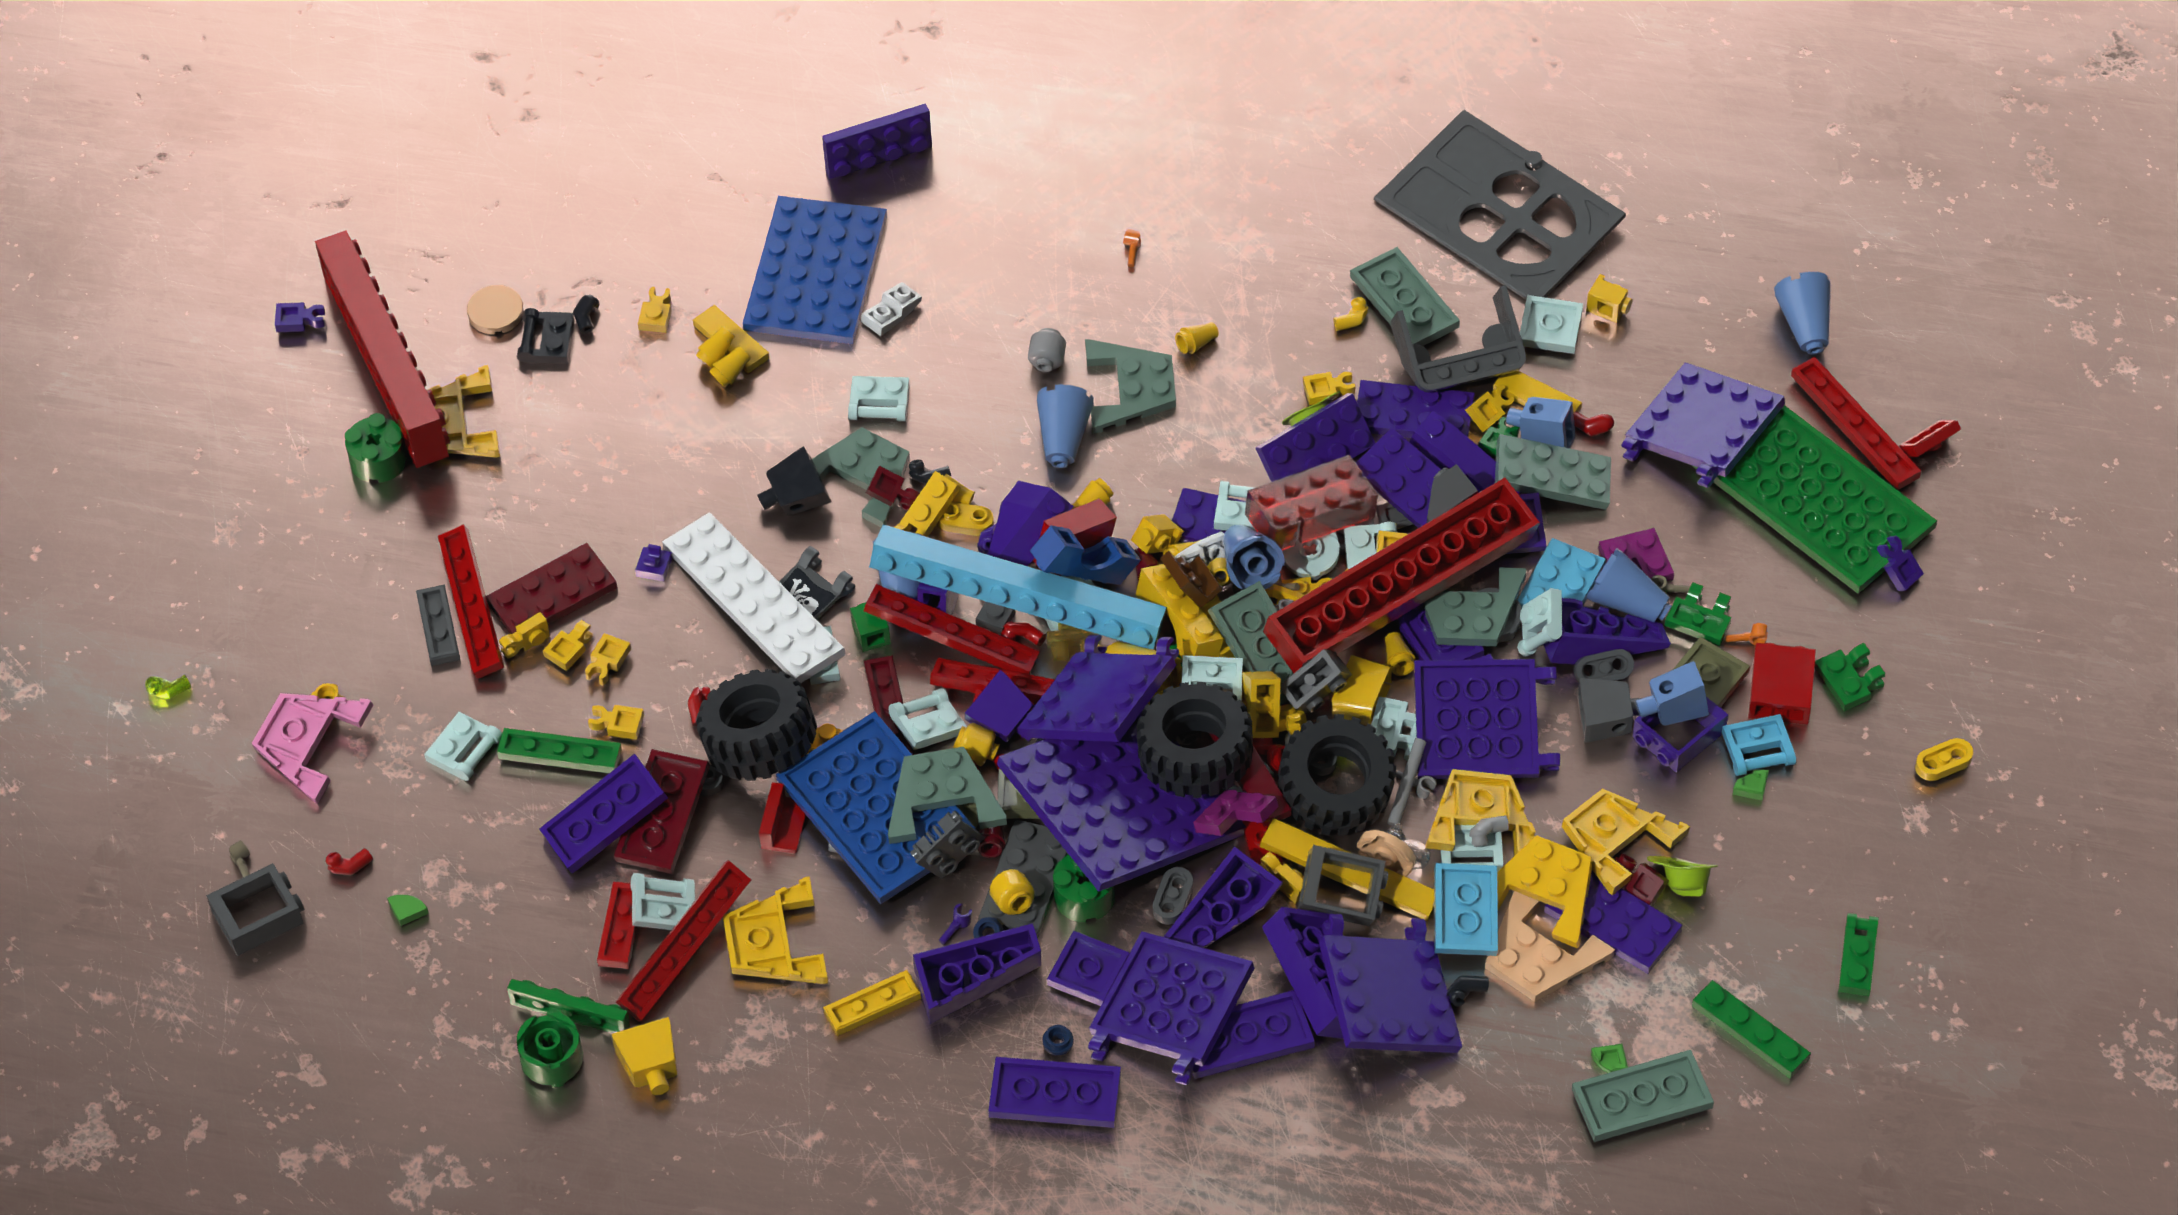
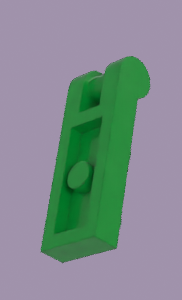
(1858, 955)

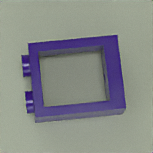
(1665, 752)

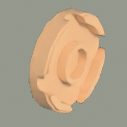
(495, 309)
(1388, 848)

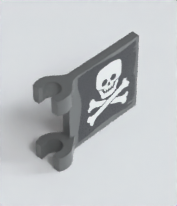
(812, 589)

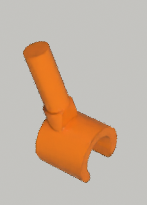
(1132, 239)
(1757, 635)

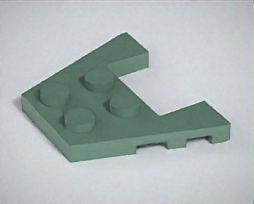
(1143, 382)
(857, 460)
(1474, 616)
(940, 781)

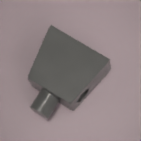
(1605, 708)

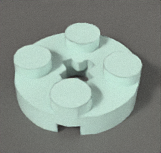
(1313, 565)

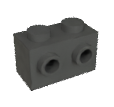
(1315, 681)

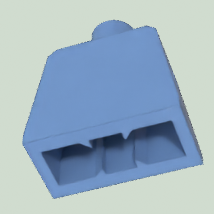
(1545, 421)
(1676, 696)

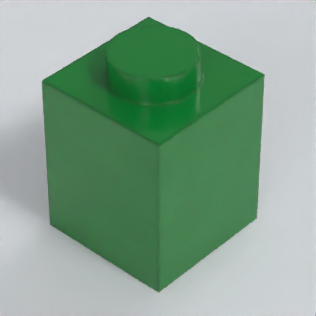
(870, 630)

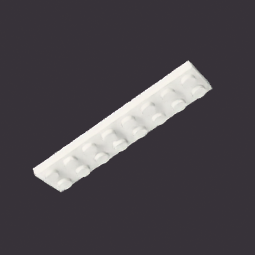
(753, 598)

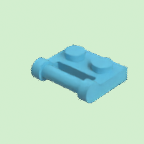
(1758, 736)

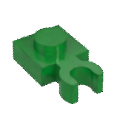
(1489, 439)

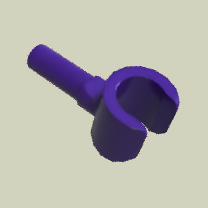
(958, 921)

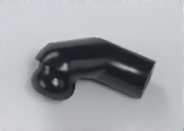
(922, 474)

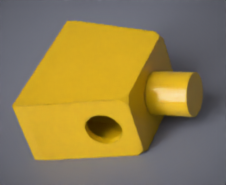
(647, 1054)

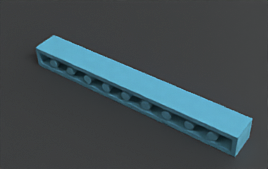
(1017, 587)

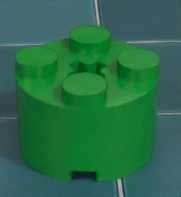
(376, 448)
(1076, 895)
(549, 1049)

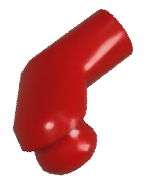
(1593, 425)
(1023, 629)
(695, 701)
(348, 866)

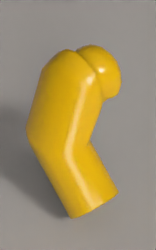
(1354, 317)

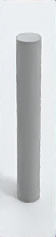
(1407, 781)

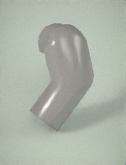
(1486, 826)

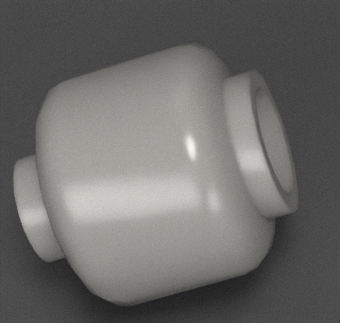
(1047, 349)

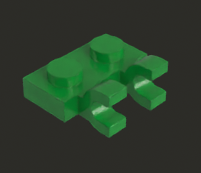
(1697, 620)
(1843, 680)

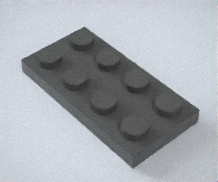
(1035, 854)

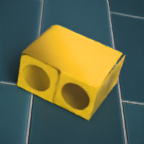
(1362, 690)

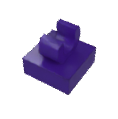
(653, 563)

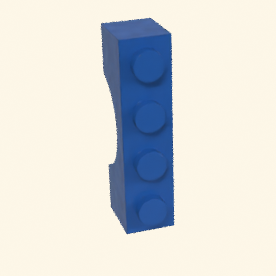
(1063, 554)

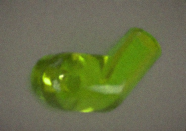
(166, 689)

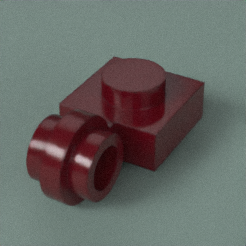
(887, 487)
(1645, 881)

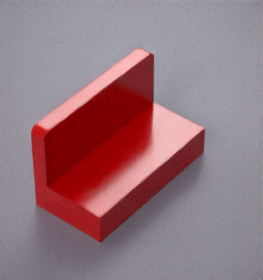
(781, 822)

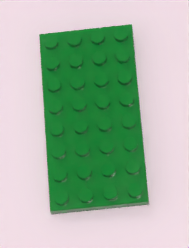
(1824, 500)

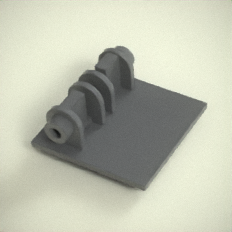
(951, 847)

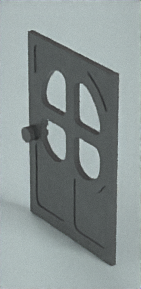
(1459, 175)

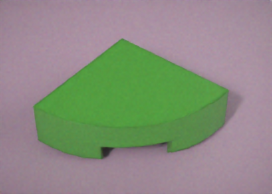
(1751, 785)
(407, 908)
(1609, 1057)

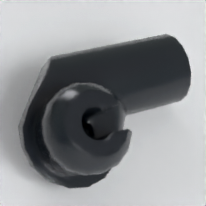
(582, 311)
(1464, 985)

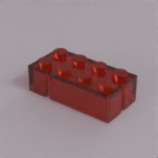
(1321, 497)

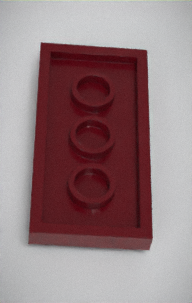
(553, 589)
(659, 836)

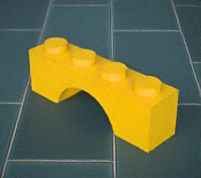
(1192, 627)

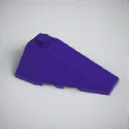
(1449, 446)
(1022, 521)
(1594, 631)
(1225, 901)

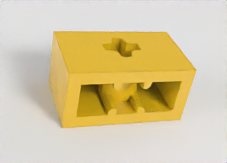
(1262, 701)

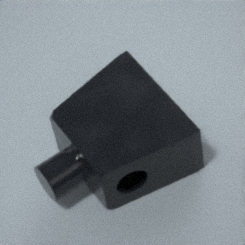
(795, 485)

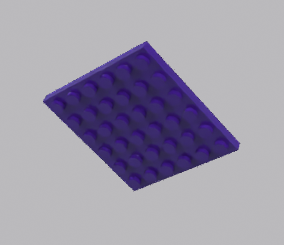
(1108, 808)

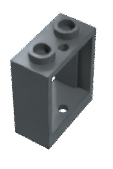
(1316, 857)
(265, 928)

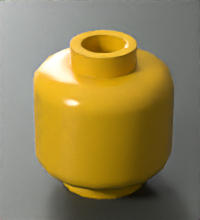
(977, 742)
(1012, 892)

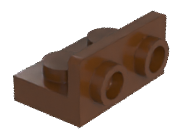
(1193, 578)

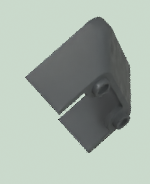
(1501, 352)

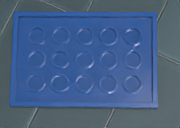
(815, 270)
(850, 798)

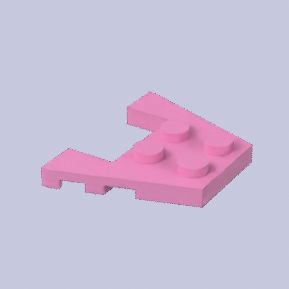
(295, 730)

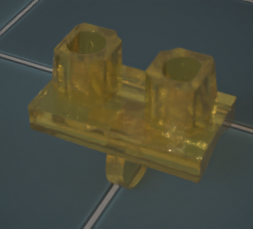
(1067, 636)

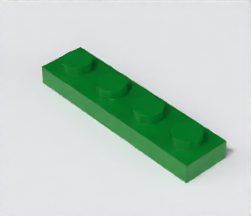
(559, 750)
(579, 1009)
(1751, 1029)

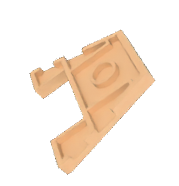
(1534, 962)

